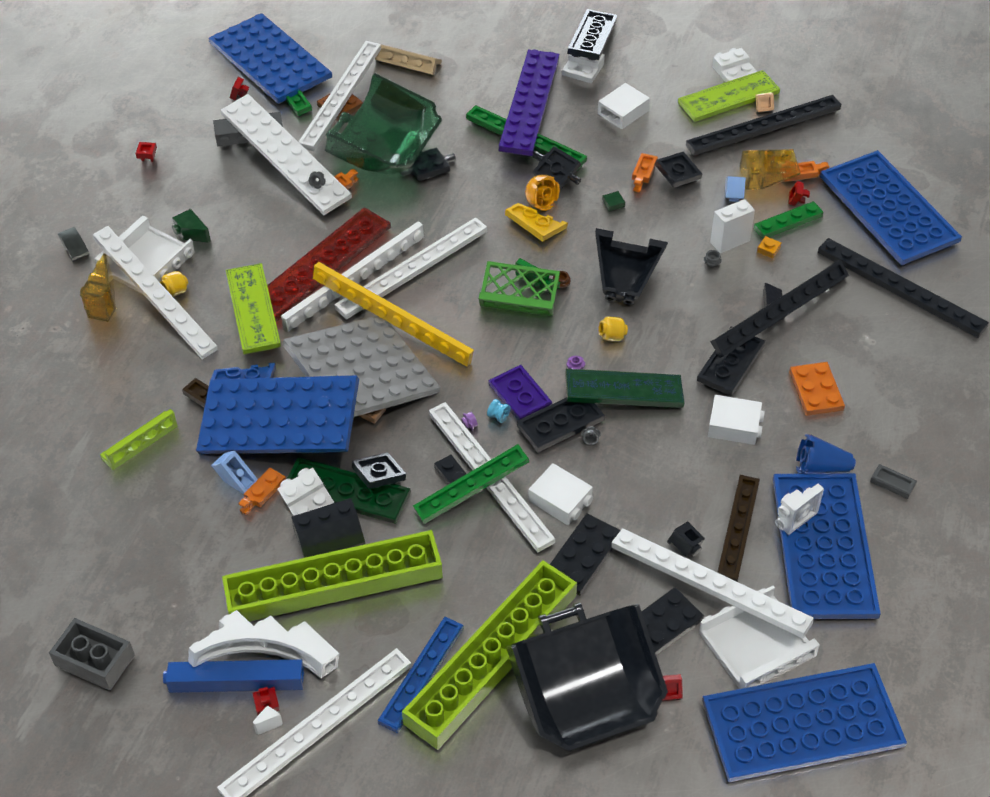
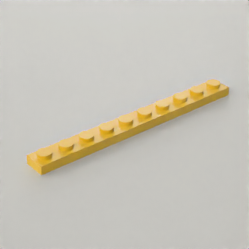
(393, 314)

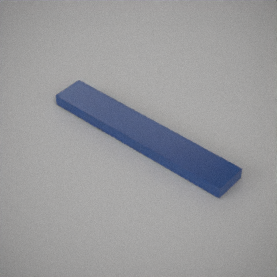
(421, 672)

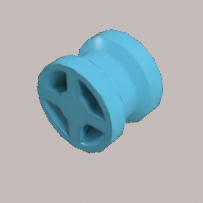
(498, 410)

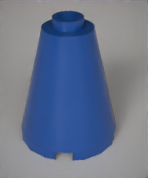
(822, 457)

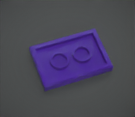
(520, 392)

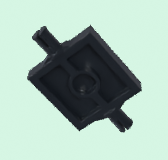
(429, 164)
(558, 165)

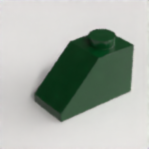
(190, 227)

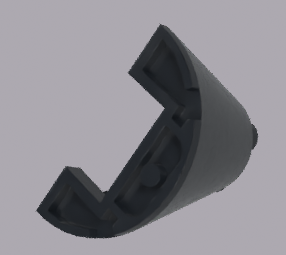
(625, 266)

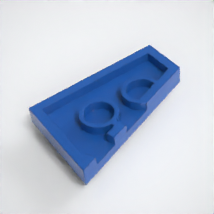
(237, 373)

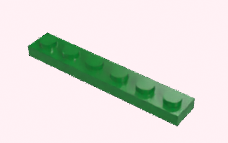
(471, 483)

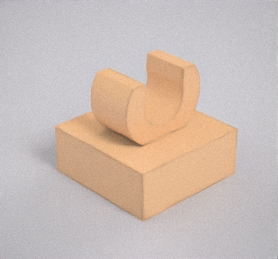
(764, 102)

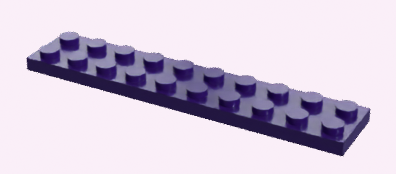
(529, 103)

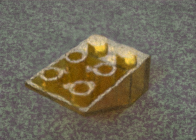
(768, 167)
(99, 292)

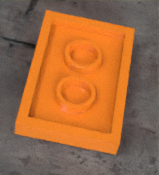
(816, 388)

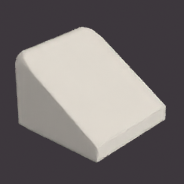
(267, 720)

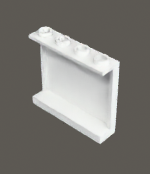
(155, 250)
(752, 647)

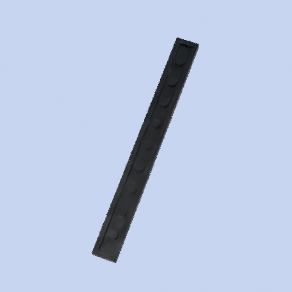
(763, 125)
(904, 288)
(779, 309)

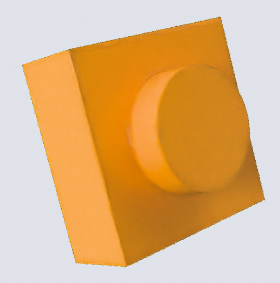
(769, 247)

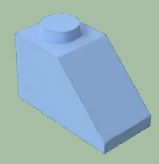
(735, 188)
(234, 471)

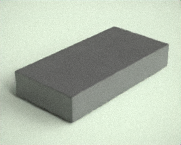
(893, 481)

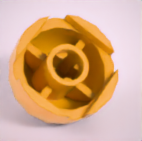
(542, 192)

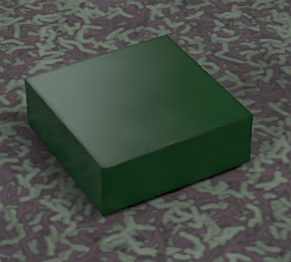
(613, 201)

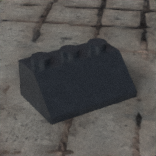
(328, 529)

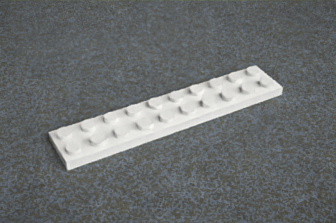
(285, 153)

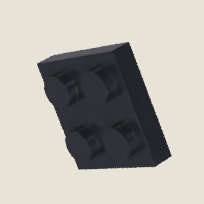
(678, 169)
(378, 470)

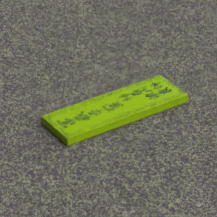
(727, 95)
(253, 308)

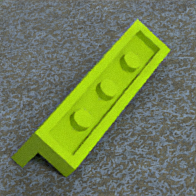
(139, 439)

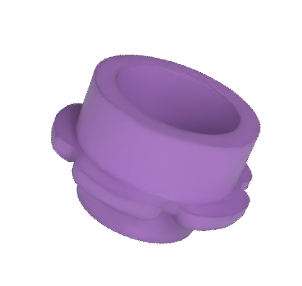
(575, 362)
(469, 420)

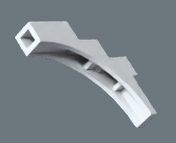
(267, 637)

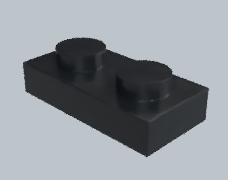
(449, 469)

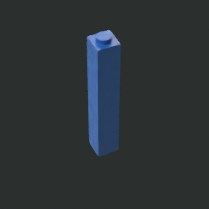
(234, 676)

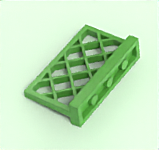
(514, 302)

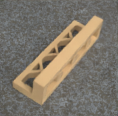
(408, 59)

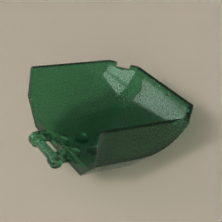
(386, 129)

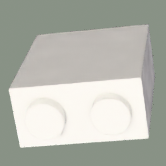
(623, 105)
(732, 226)
(736, 419)
(560, 494)

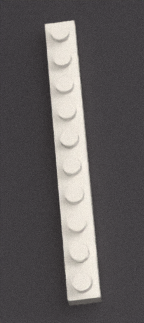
(339, 96)
(417, 264)
(356, 273)
(155, 292)
(501, 490)
(713, 583)
(315, 726)

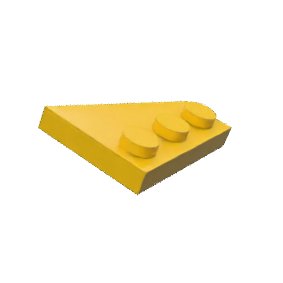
(536, 224)

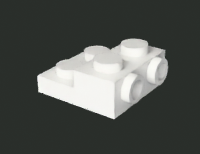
(732, 64)
(583, 68)
(304, 492)
(798, 508)

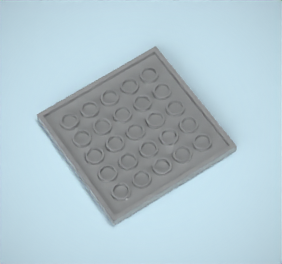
(373, 352)

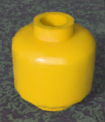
(174, 283)
(612, 329)

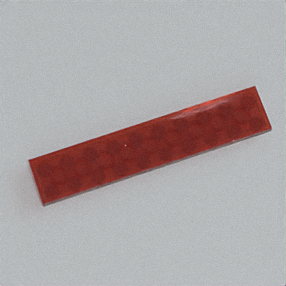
(334, 252)

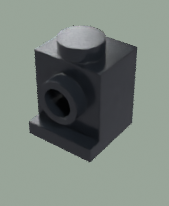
(686, 539)

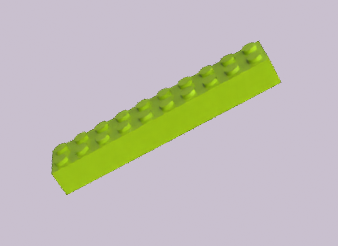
(333, 576)
(484, 657)

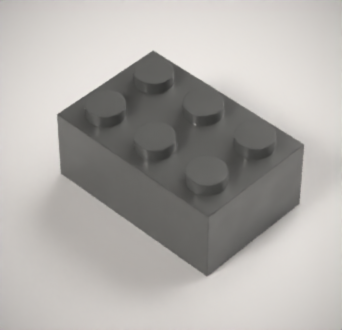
(92, 654)

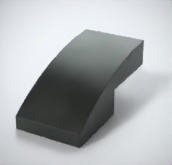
(73, 243)

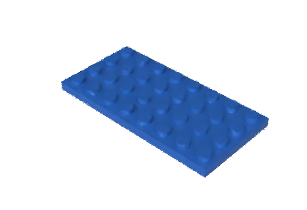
(270, 57)
(890, 207)
(278, 415)
(829, 554)
(803, 722)

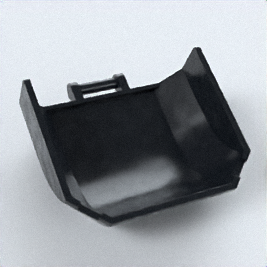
(589, 676)

